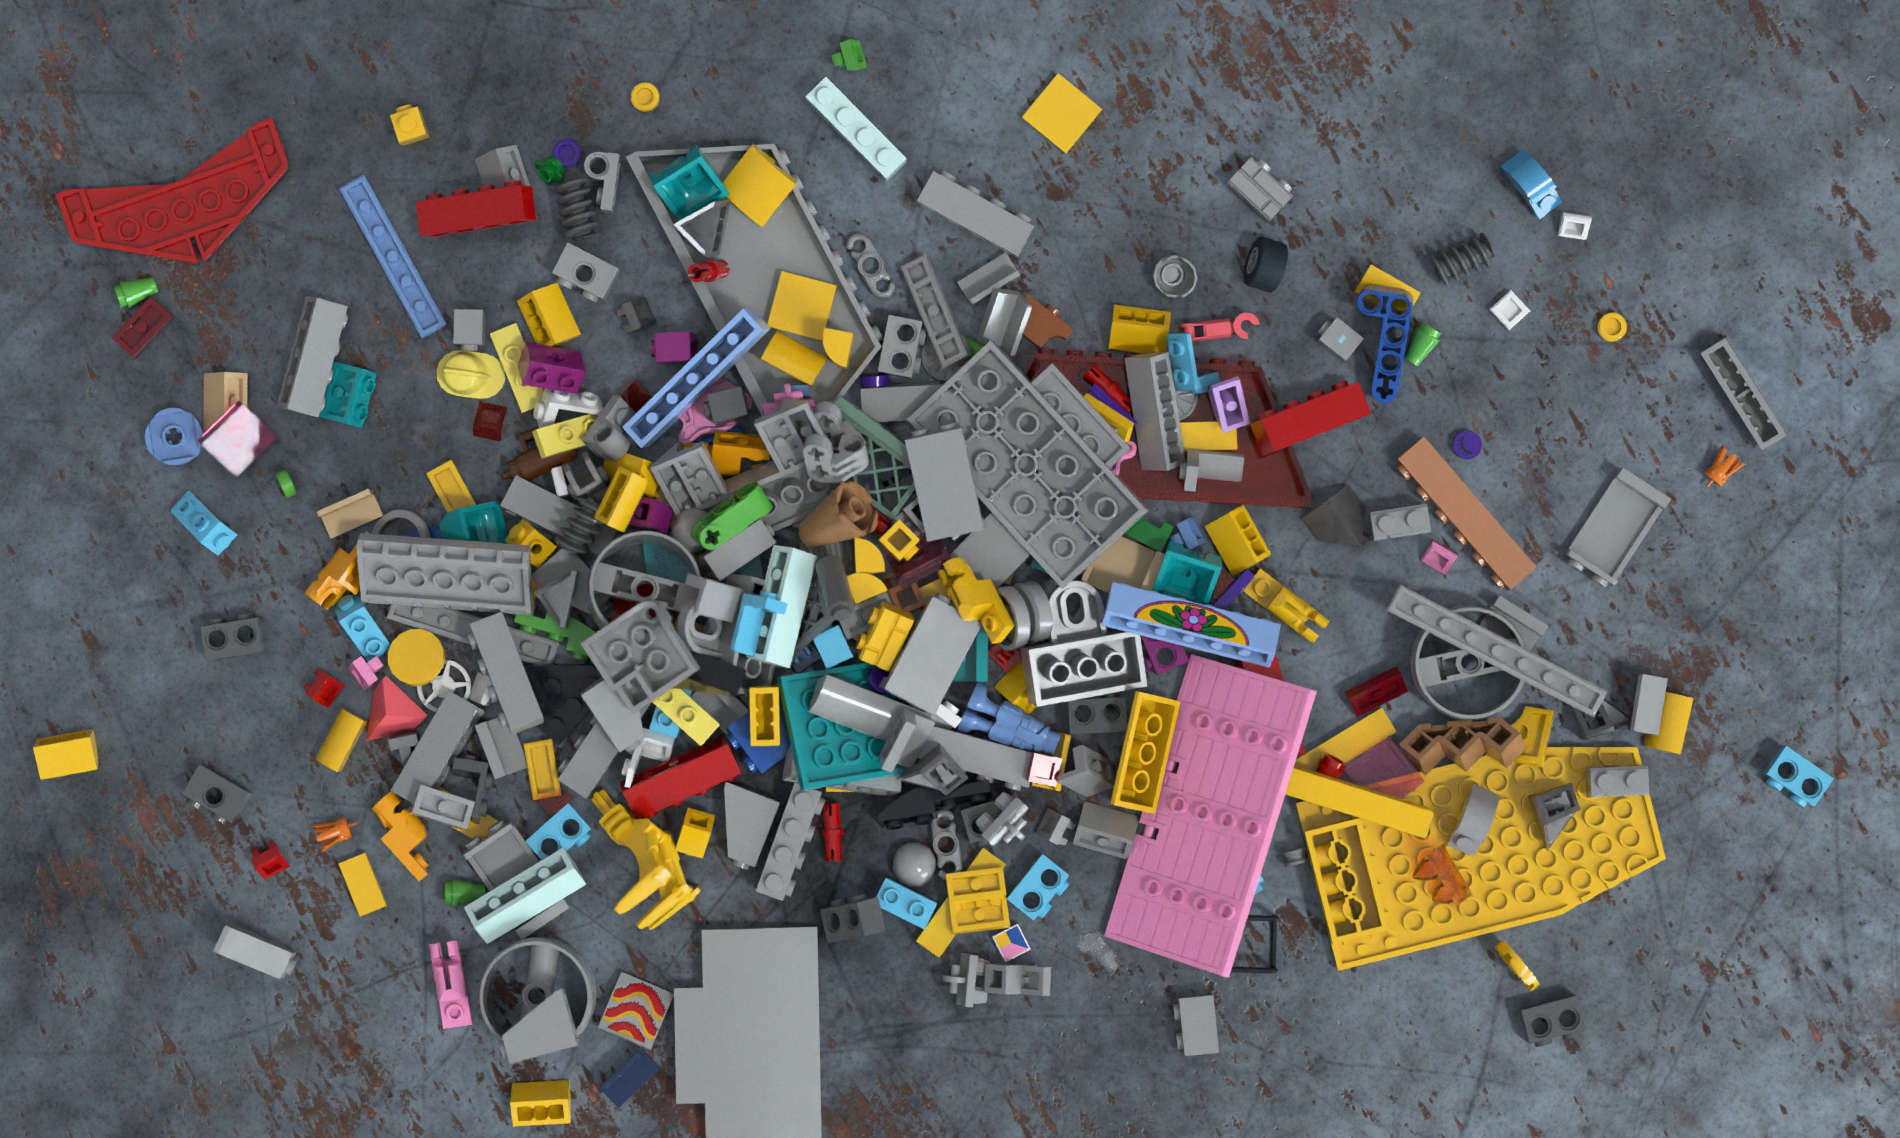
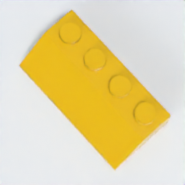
(1145, 752)

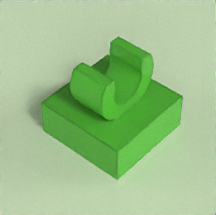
(851, 56)

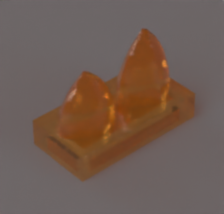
(1440, 865)

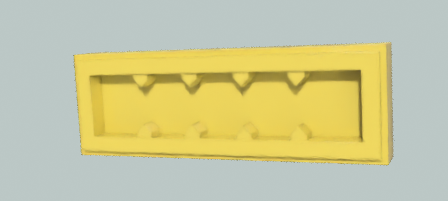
(509, 347)
(563, 435)
(687, 714)

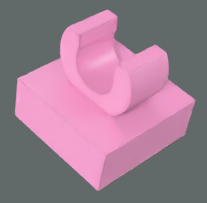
(365, 672)

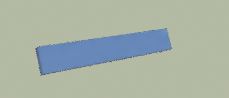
(393, 256)

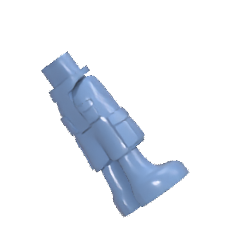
(1011, 724)

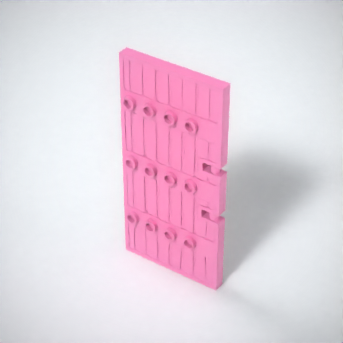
(1213, 817)

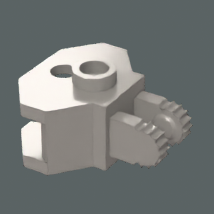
(587, 481)

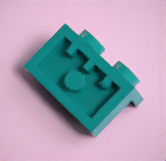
(348, 395)

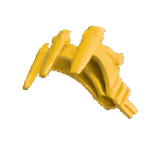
(656, 861)

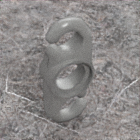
(870, 252)
(939, 833)

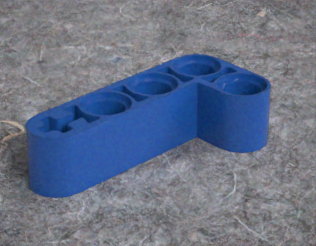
(1388, 344)

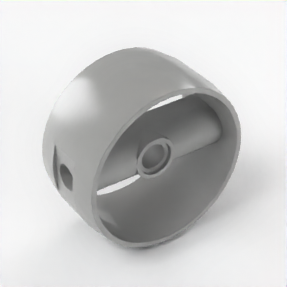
(623, 583)
(1447, 667)
(541, 974)

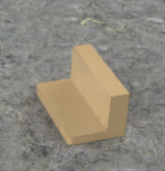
(221, 393)
(350, 513)

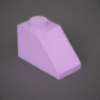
(1229, 404)

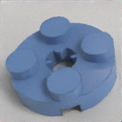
(165, 450)

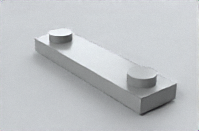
(935, 311)

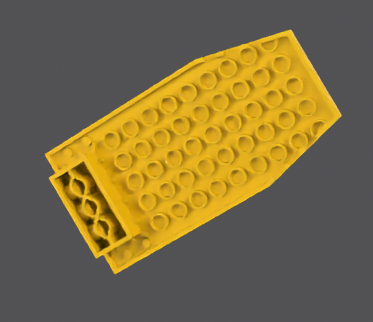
(1368, 868)

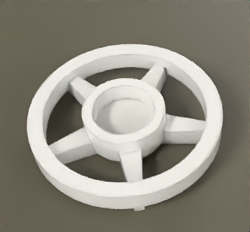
(445, 683)

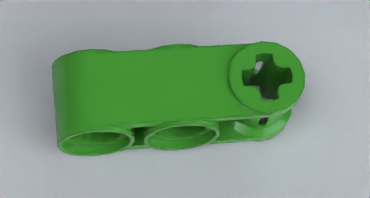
(731, 516)

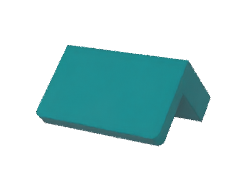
(976, 664)

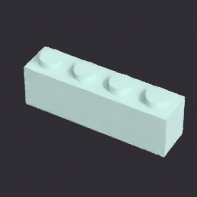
(856, 129)
(790, 579)
(525, 895)

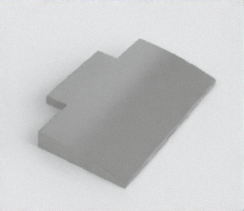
(1038, 459)
(753, 1034)

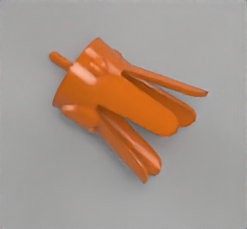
(1721, 471)
(334, 832)

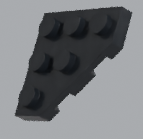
(559, 696)

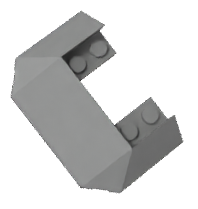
(694, 482)

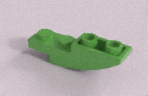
(576, 631)

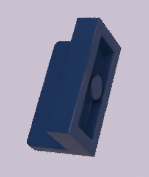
(629, 1077)

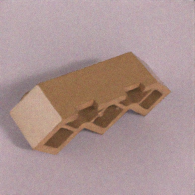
(1462, 743)

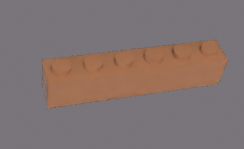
(1465, 514)

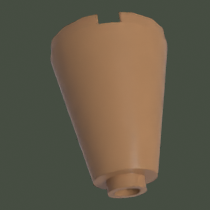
(839, 517)

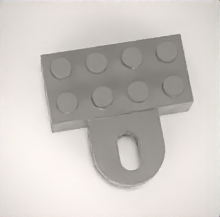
(718, 638)
(1083, 655)

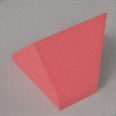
(392, 712)

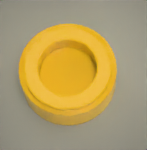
(645, 97)
(1611, 327)

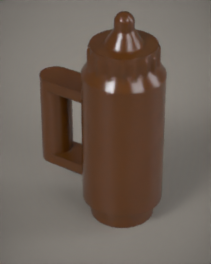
(530, 464)

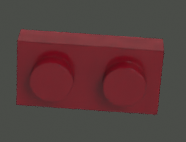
(142, 327)
(1376, 691)

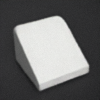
(479, 690)

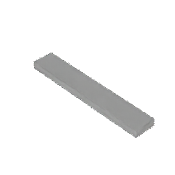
(456, 626)

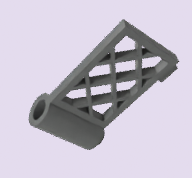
(831, 594)

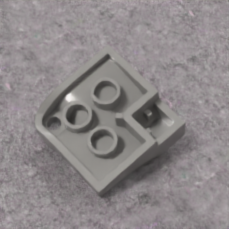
(641, 655)

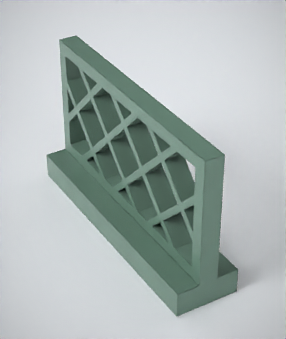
(888, 442)

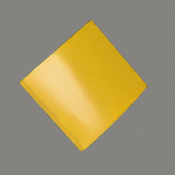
(758, 185)
(977, 900)

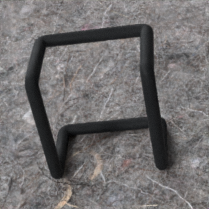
(1272, 970)

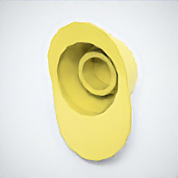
(470, 374)

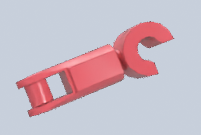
(1220, 327)

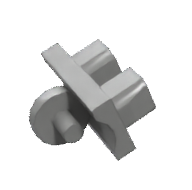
(1007, 823)
(964, 979)

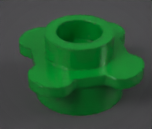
(550, 170)

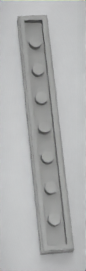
(1496, 650)

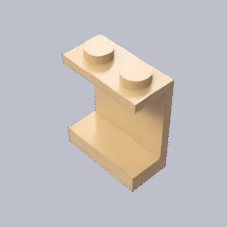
(1124, 563)

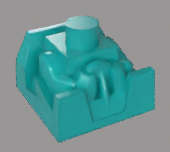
(689, 183)
(475, 523)
(1188, 574)

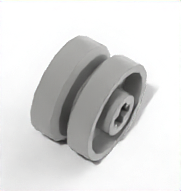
(1029, 612)

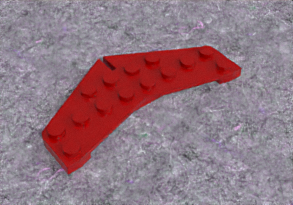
(199, 206)

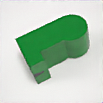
(1149, 534)

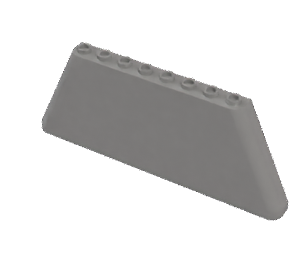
(755, 258)

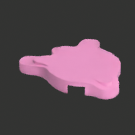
(695, 419)

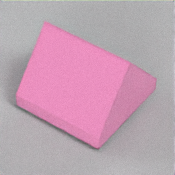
(1439, 556)

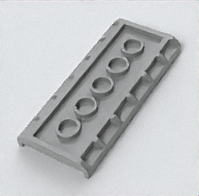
(445, 574)

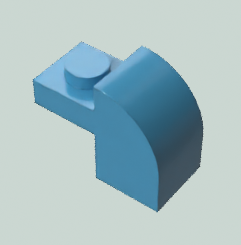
(1532, 182)

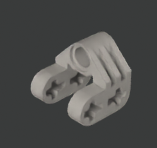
(818, 454)

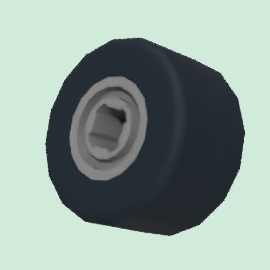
(1265, 264)

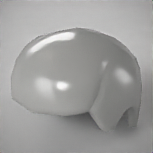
(1175, 276)
(682, 530)
(914, 864)

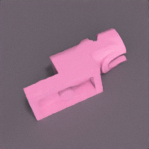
(451, 985)

